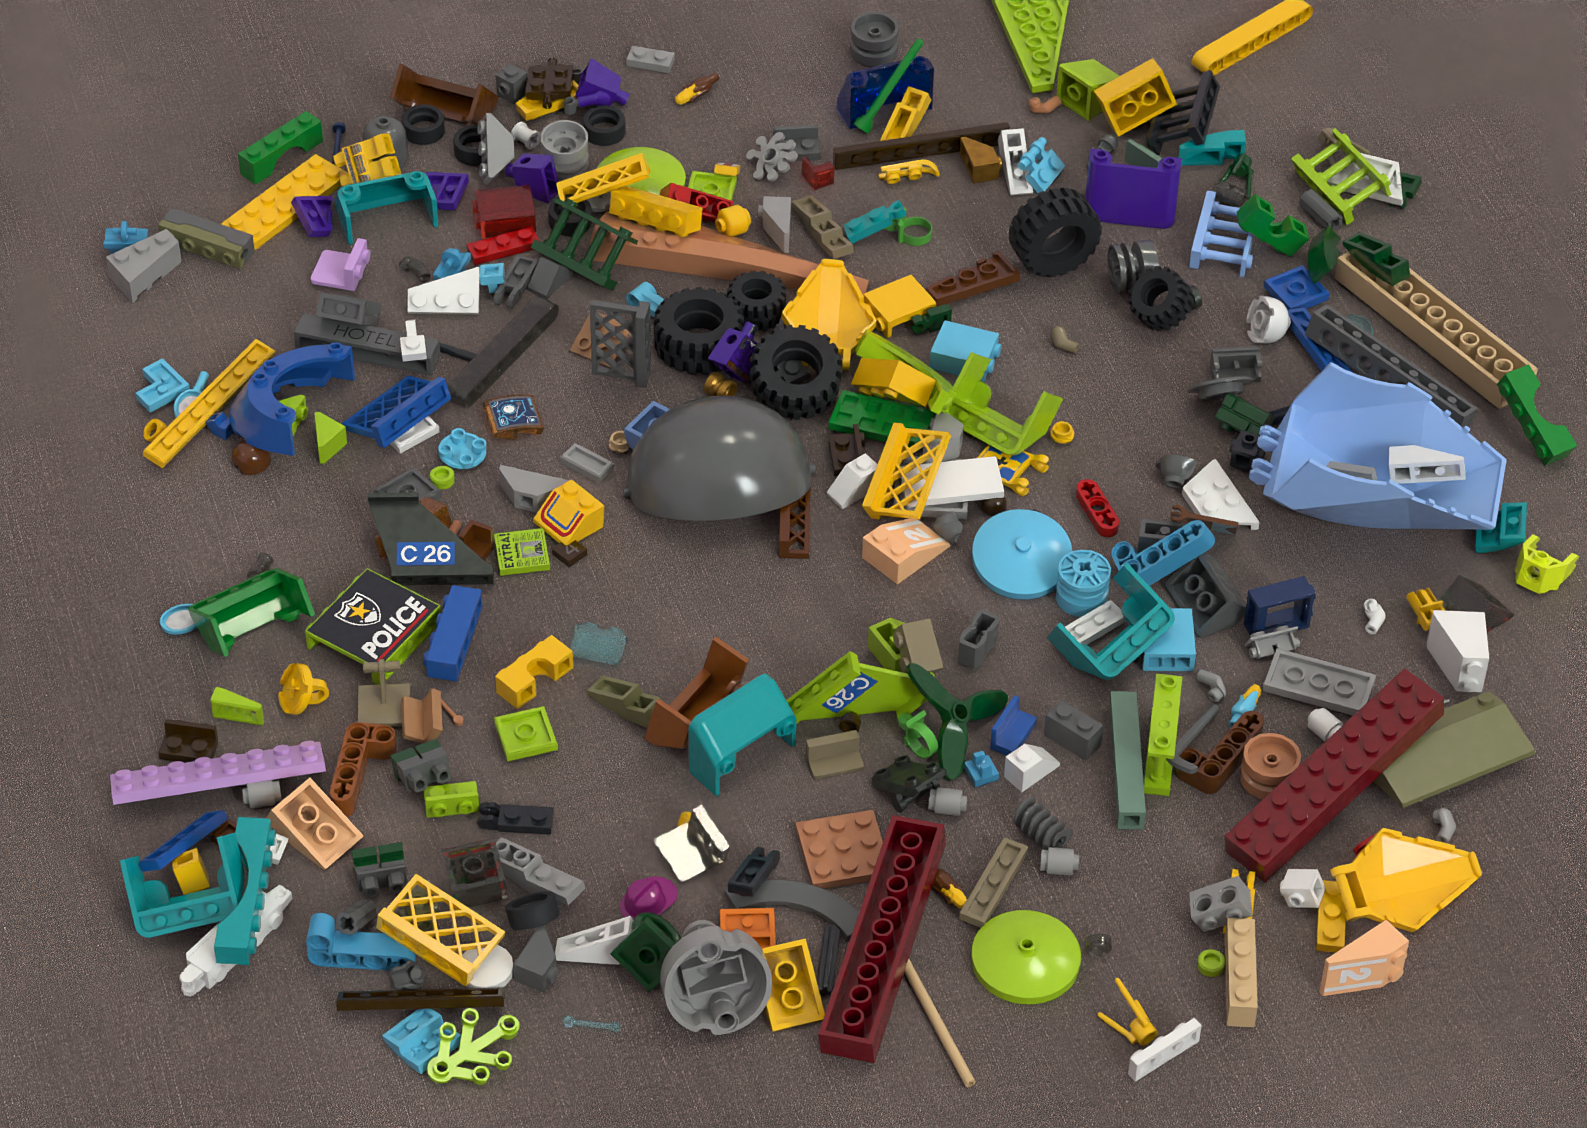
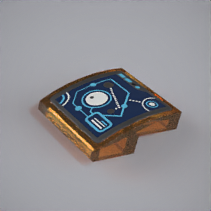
(513, 415)

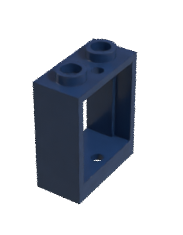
(1276, 594)

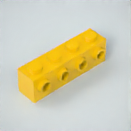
(655, 210)

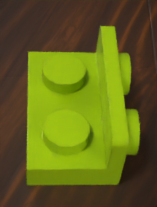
(451, 799)

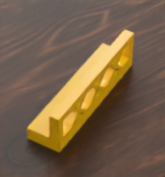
(604, 179)

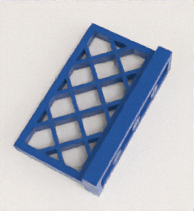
(399, 419)

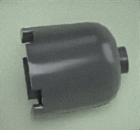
(395, 128)

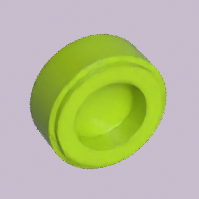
(442, 477)
(1211, 963)

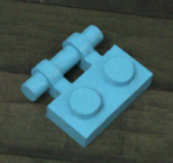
(1045, 170)

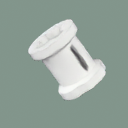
(526, 135)

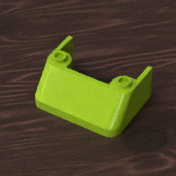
(987, 424)

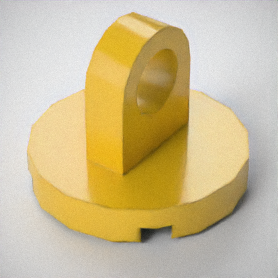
(298, 689)

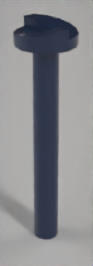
(338, 128)

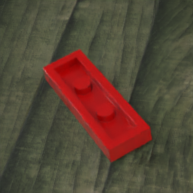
(502, 245)

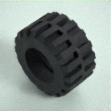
(1149, 287)
(759, 297)

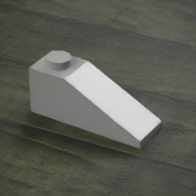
(777, 219)

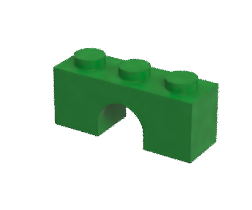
(1284, 236)

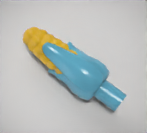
(1246, 703)

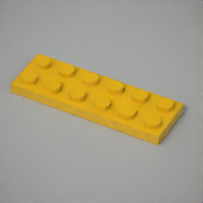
(273, 208)

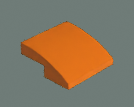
(754, 921)

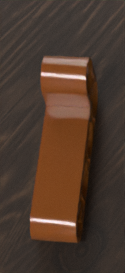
(359, 744)

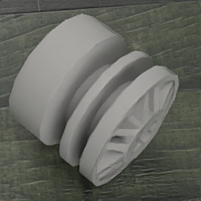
(569, 147)

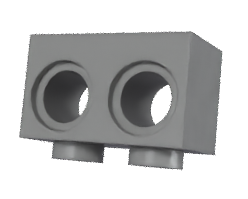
(1219, 901)

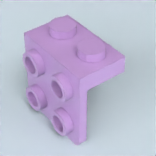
(342, 269)

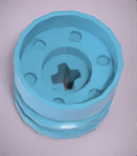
(1082, 582)

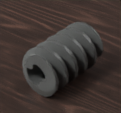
(1040, 825)

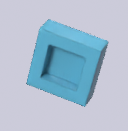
(492, 276)

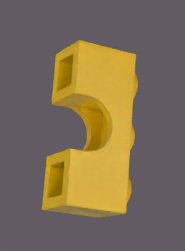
(546, 658)

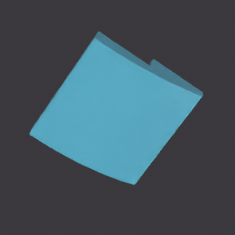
(418, 1039)

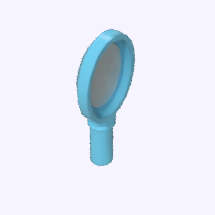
(190, 395)
(177, 620)

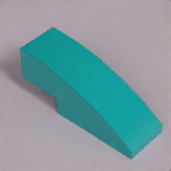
(1215, 149)

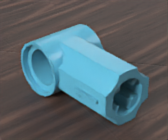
(646, 293)

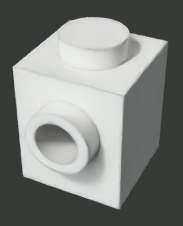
(1302, 888)

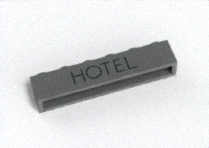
(368, 343)

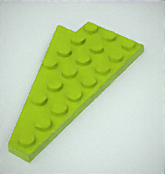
(1035, 36)

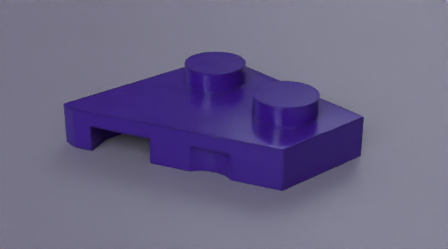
(314, 214)

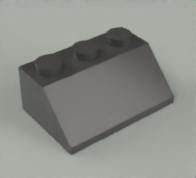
(1209, 593)

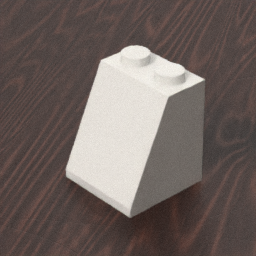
(1460, 647)

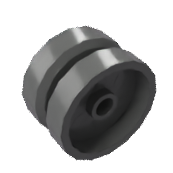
(874, 38)

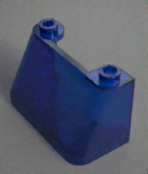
(864, 86)

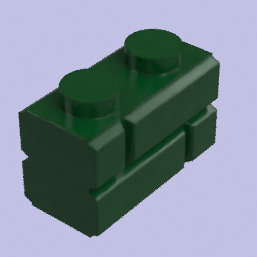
(1242, 415)

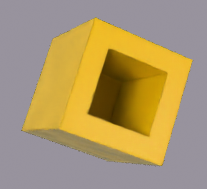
(190, 872)

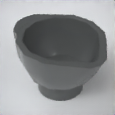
(1175, 469)

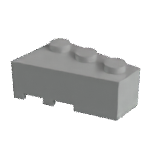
(143, 262)

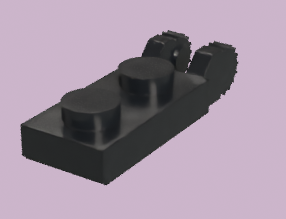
(516, 818)
(753, 872)

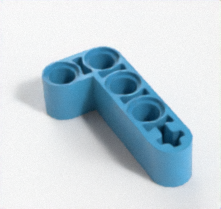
(1167, 553)
(359, 951)

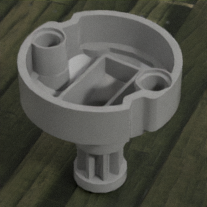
(713, 976)

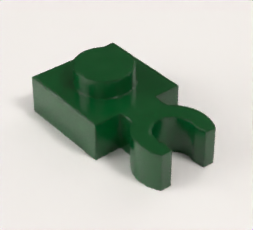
(1410, 186)
(932, 320)

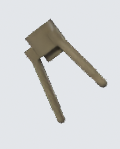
(1326, 139)

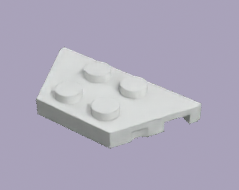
(1382, 165)
(1215, 496)

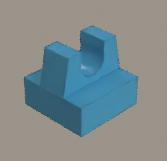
(981, 769)

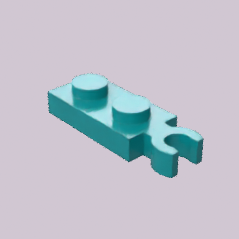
(873, 221)

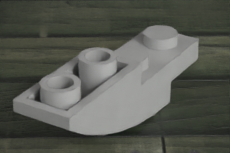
(533, 875)

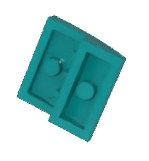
(1509, 529)

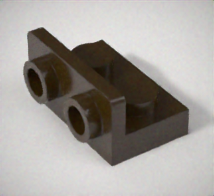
(846, 448)
(188, 741)

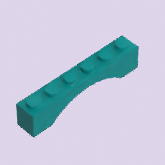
(236, 933)

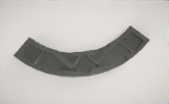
(801, 897)

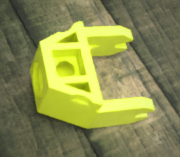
(1550, 573)

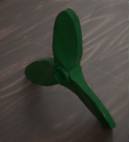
(954, 716)

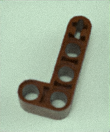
(1225, 757)

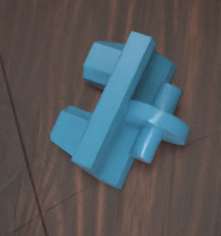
(120, 238)
(451, 263)

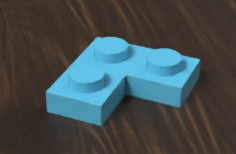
(164, 387)

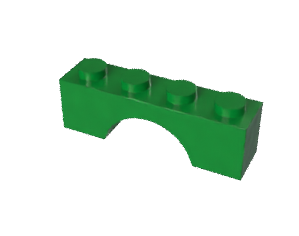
(260, 158)
(1549, 440)

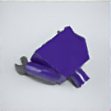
(595, 87)

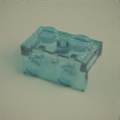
(598, 644)

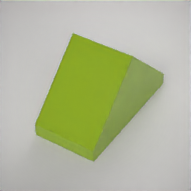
(330, 436)

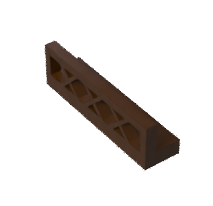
(785, 531)

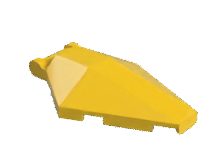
(832, 305)
(1404, 879)

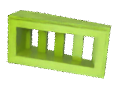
(235, 707)

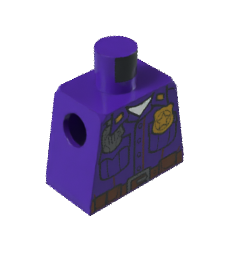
(735, 352)

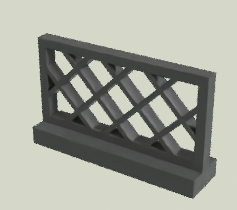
(641, 347)

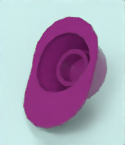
(648, 895)

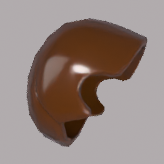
(250, 459)

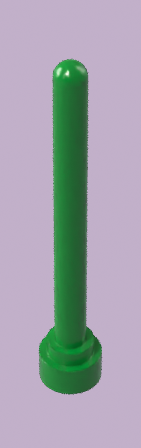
(865, 121)

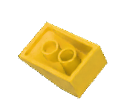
(794, 990)

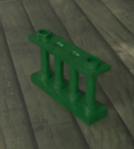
(585, 265)

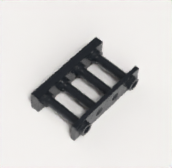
(1197, 120)

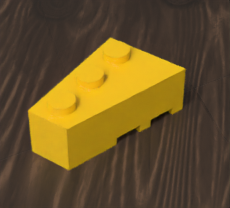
(893, 381)

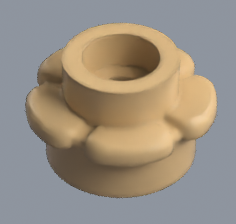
(618, 442)

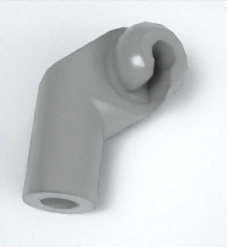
(1216, 684)
(1448, 826)

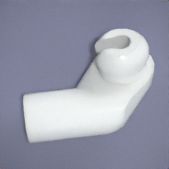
(1375, 614)

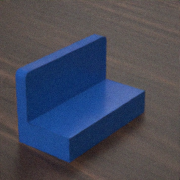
(1011, 728)

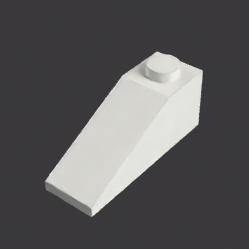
(1011, 148)
(1422, 464)
(594, 943)

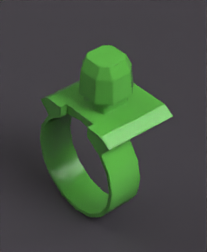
(900, 224)
(915, 729)

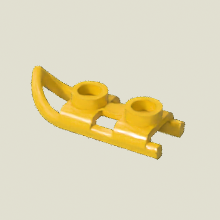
(914, 170)

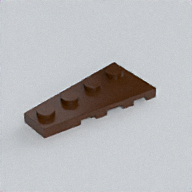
(981, 278)

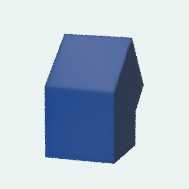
(220, 425)

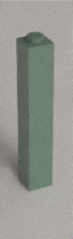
(1127, 760)

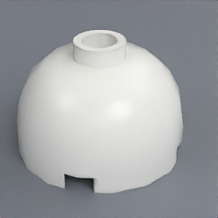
(1267, 319)

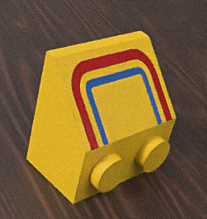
(570, 514)

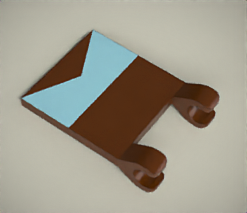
(1211, 523)

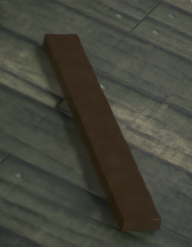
(914, 146)

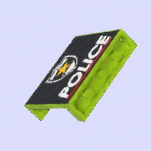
(375, 621)

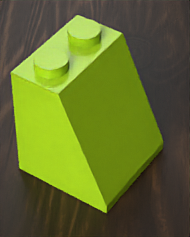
(1077, 86)

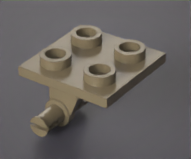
(382, 702)

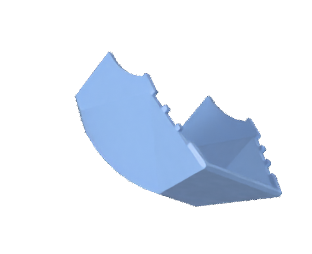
(1355, 423)

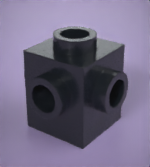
(1244, 450)

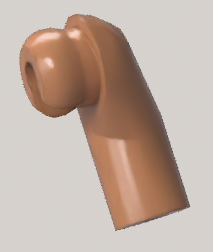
(1046, 107)

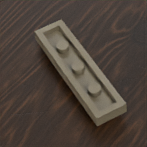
(993, 882)

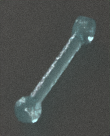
(570, 1022)

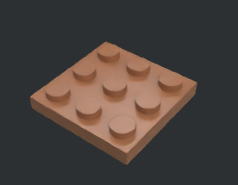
(840, 848)

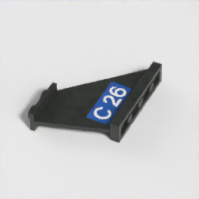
(421, 546)

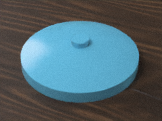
(1020, 553)

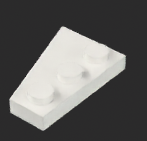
(447, 295)

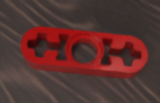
(1097, 518)

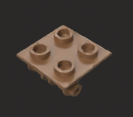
(582, 344)

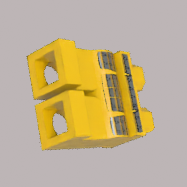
(360, 159)

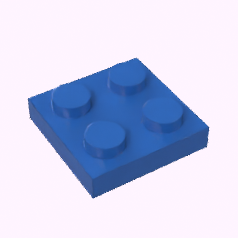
(1296, 289)

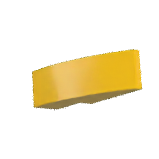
(907, 114)

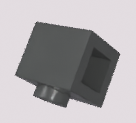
(511, 83)

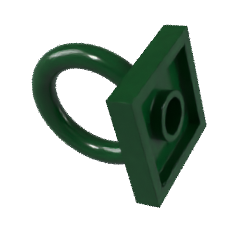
(646, 948)

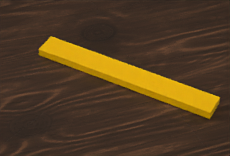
(210, 401)

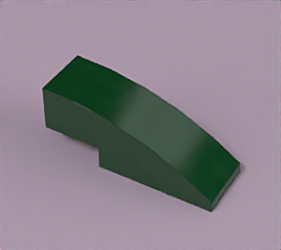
(1323, 253)
(1377, 258)

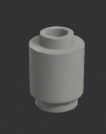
(262, 793)
(947, 801)
(1059, 861)

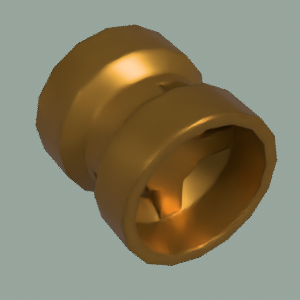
(718, 386)

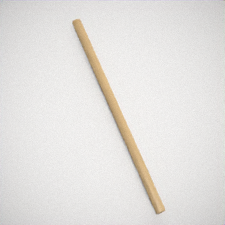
(939, 1025)

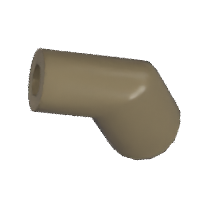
(1061, 340)

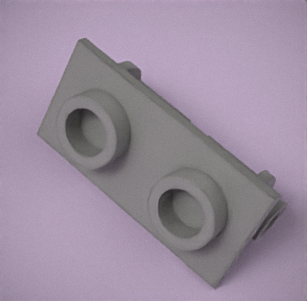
(1263, 643)

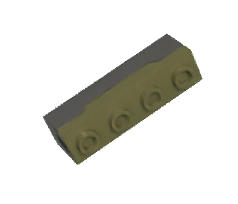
(209, 238)

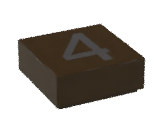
(569, 554)

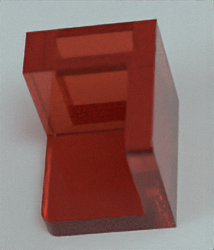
(819, 175)

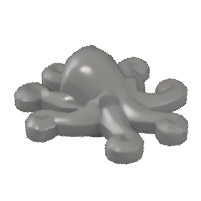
(772, 156)

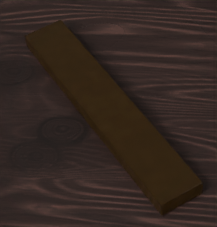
(420, 999)

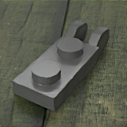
(516, 280)

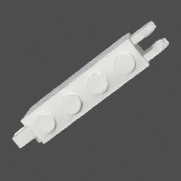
(201, 959)

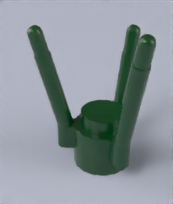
(1240, 168)

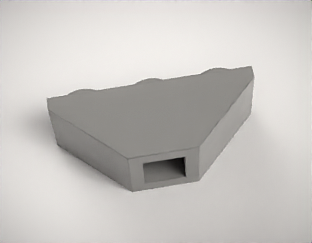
(495, 148)
(947, 423)
(526, 488)

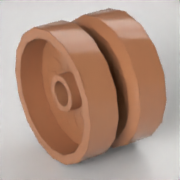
(1267, 762)

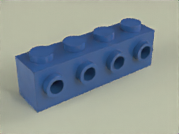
(453, 633)

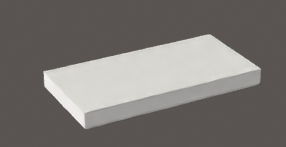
(960, 481)

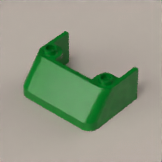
(249, 606)

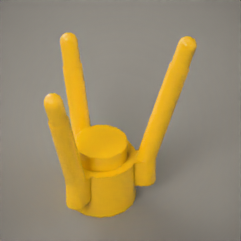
(1141, 1027)

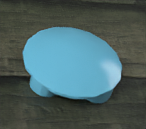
(462, 449)

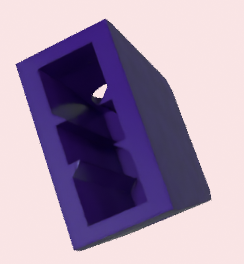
(537, 172)

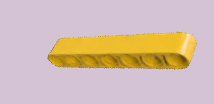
(1252, 36)

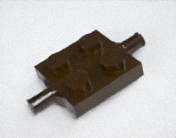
(549, 82)

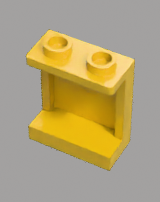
(897, 303)

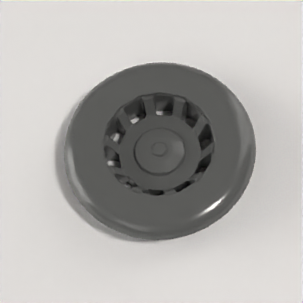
(1220, 387)

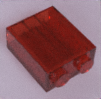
(503, 210)

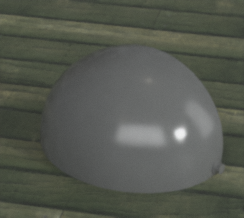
(718, 461)

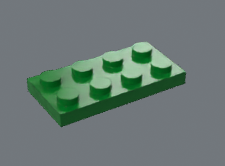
(877, 416)

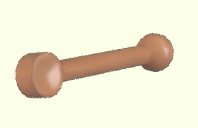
(457, 719)

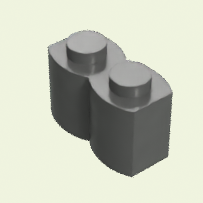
(978, 639)

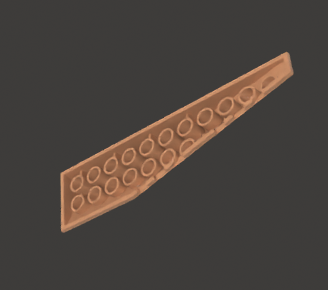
(704, 254)

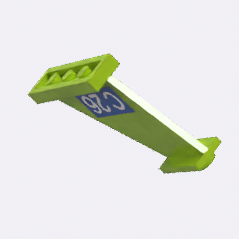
(857, 689)

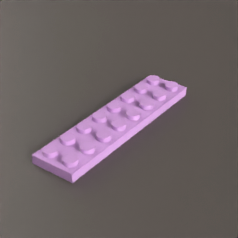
(217, 772)

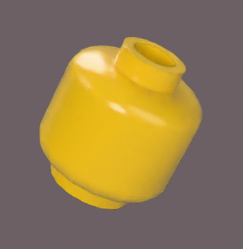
(733, 220)

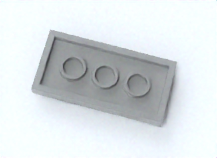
(1318, 682)

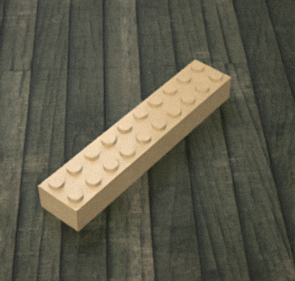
(1436, 326)

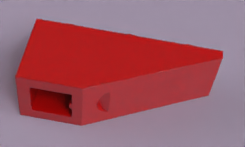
(710, 203)

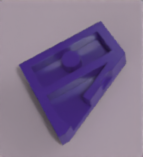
(448, 188)

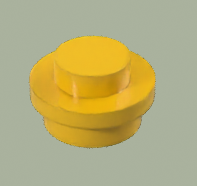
(1062, 432)

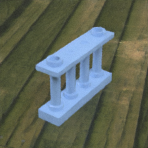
(1204, 237)

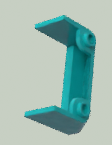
(381, 193)
(1148, 621)
(735, 724)
(159, 914)

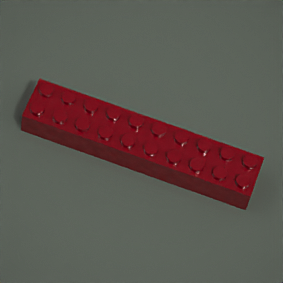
(1334, 775)
(882, 939)

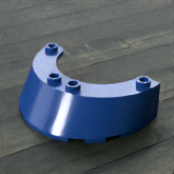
(261, 416)

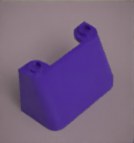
(1133, 192)

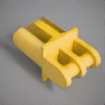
(1423, 605)

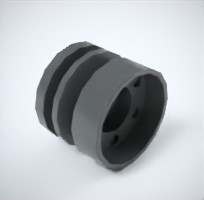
(1128, 263)

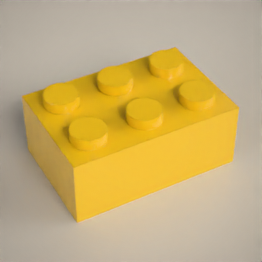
(1135, 97)

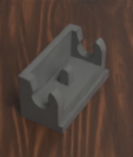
(1236, 362)

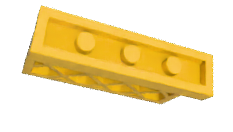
(889, 470)
(429, 948)

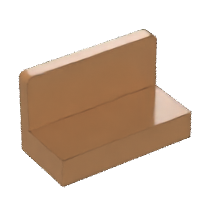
(422, 718)

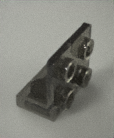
(693, 846)

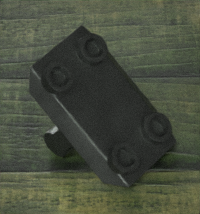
(907, 779)

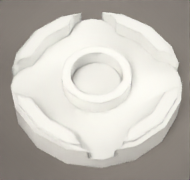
(494, 971)

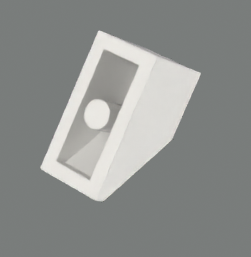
(852, 481)
(1028, 766)

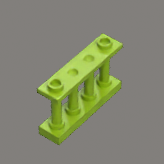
(1331, 194)
(1162, 734)

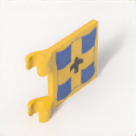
(1013, 466)

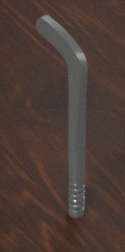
(1188, 737)

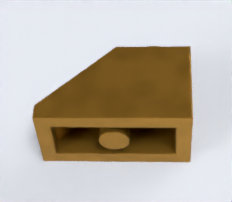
(980, 160)

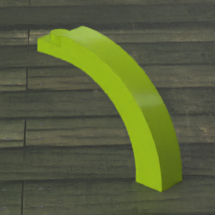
(877, 347)

